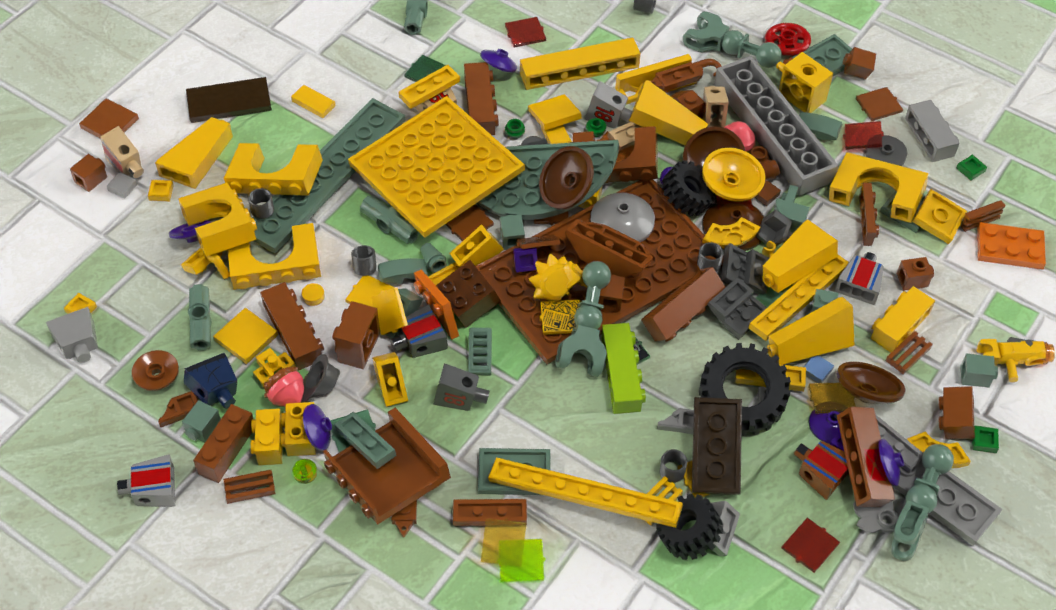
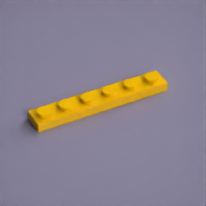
(796, 298)

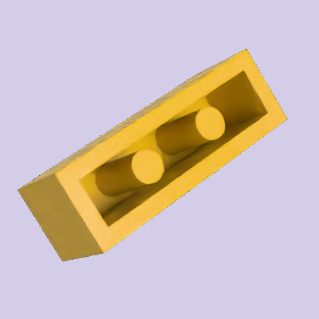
(902, 318)

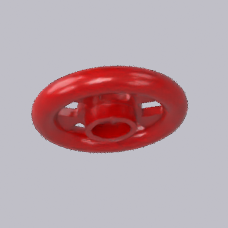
(789, 38)

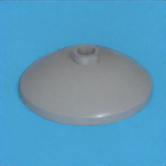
(625, 214)

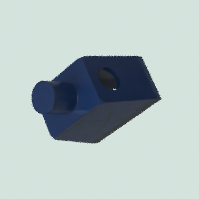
(212, 381)

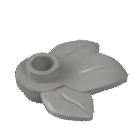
(873, 517)

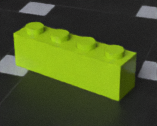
(622, 369)

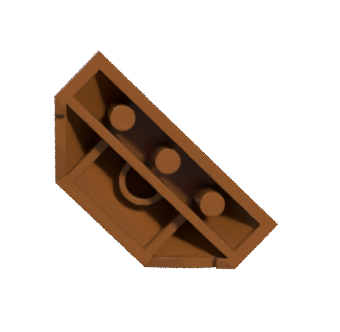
(605, 244)

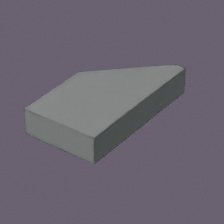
(679, 421)

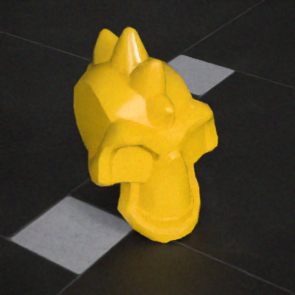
(555, 278)

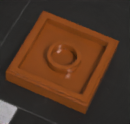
(107, 117)

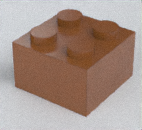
(356, 334)

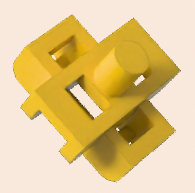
(274, 363)

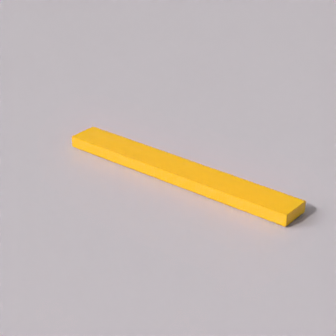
(586, 492)

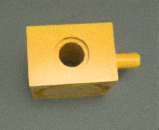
(804, 82)

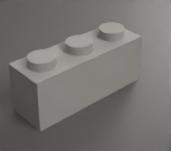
(932, 130)

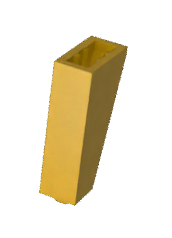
(666, 114)
(195, 154)
(799, 256)
(815, 334)

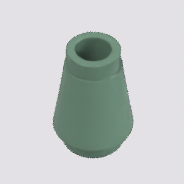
(433, 258)

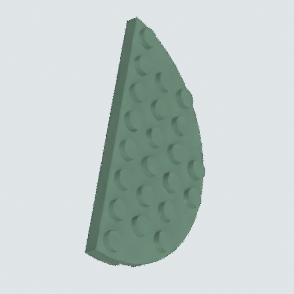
(522, 193)

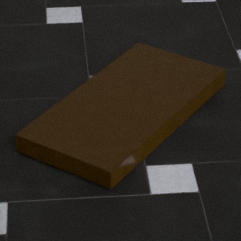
(228, 99)
(717, 446)

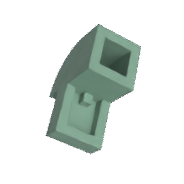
(793, 211)

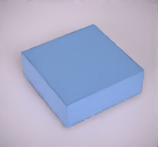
(818, 369)

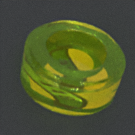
(304, 471)

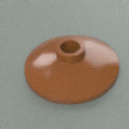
(152, 363)

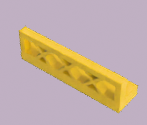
(635, 79)

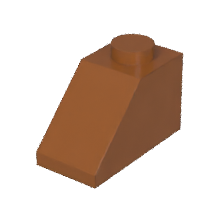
(691, 101)

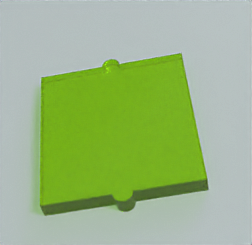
(521, 560)

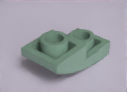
(822, 126)
(396, 270)

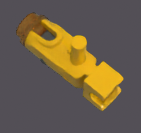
(1017, 352)

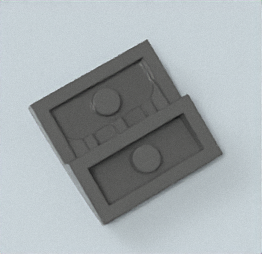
(745, 266)
(736, 307)

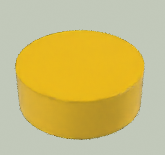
(313, 294)

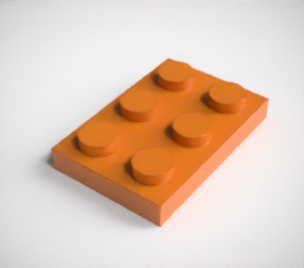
(1011, 245)

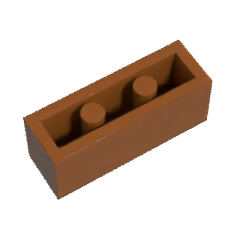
(224, 443)

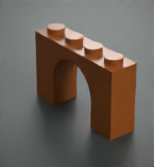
(640, 164)

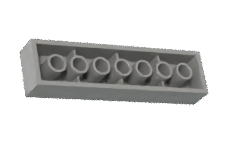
(776, 125)

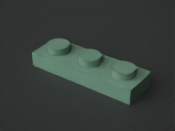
(365, 440)

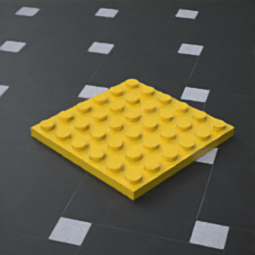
(436, 165)

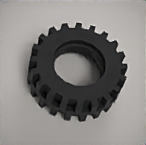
(777, 384)

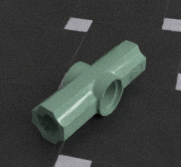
(415, 13)
(389, 219)
(199, 317)

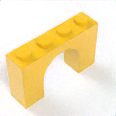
(857, 169)
(293, 179)
(218, 201)
(299, 265)

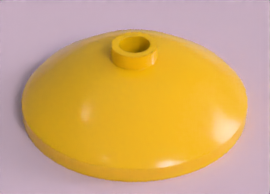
(733, 174)

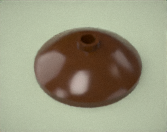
(710, 140)
(566, 177)
(726, 216)
(870, 383)

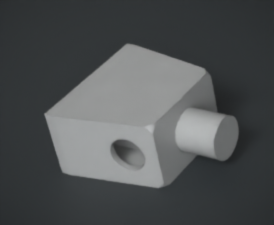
(75, 334)

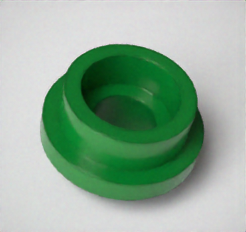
(596, 125)
(514, 128)

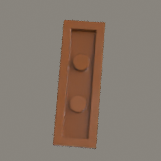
(868, 214)
(475, 511)

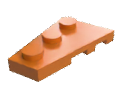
(437, 301)

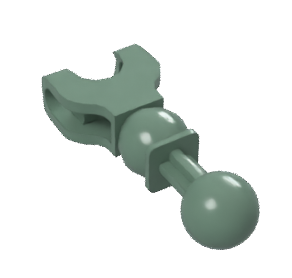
(716, 36)
(587, 321)
(921, 500)

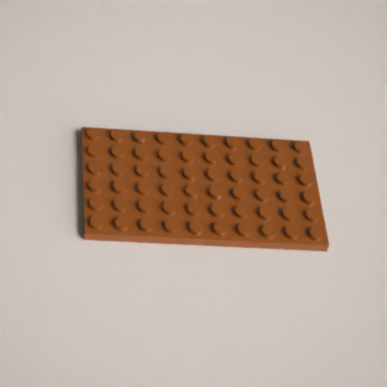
(672, 244)

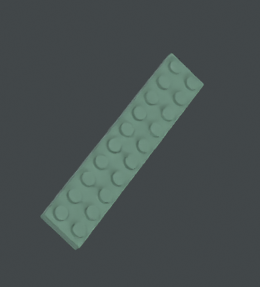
(290, 210)

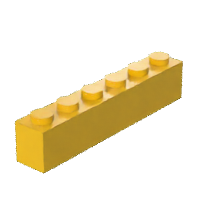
(579, 63)

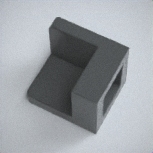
(774, 228)

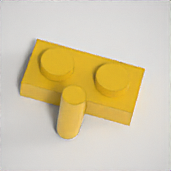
(198, 263)

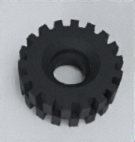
(687, 188)
(699, 536)

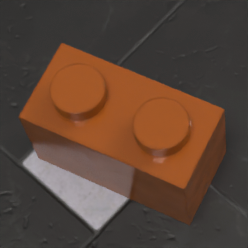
(957, 412)

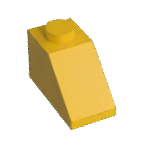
(476, 247)
(390, 378)

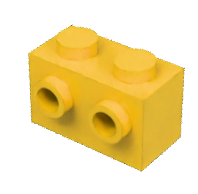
(267, 437)
(295, 437)

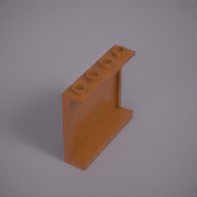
(396, 483)

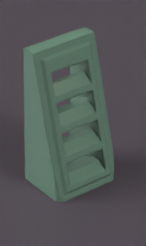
(480, 337)

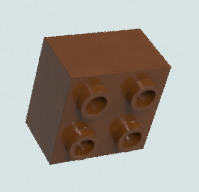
(468, 293)

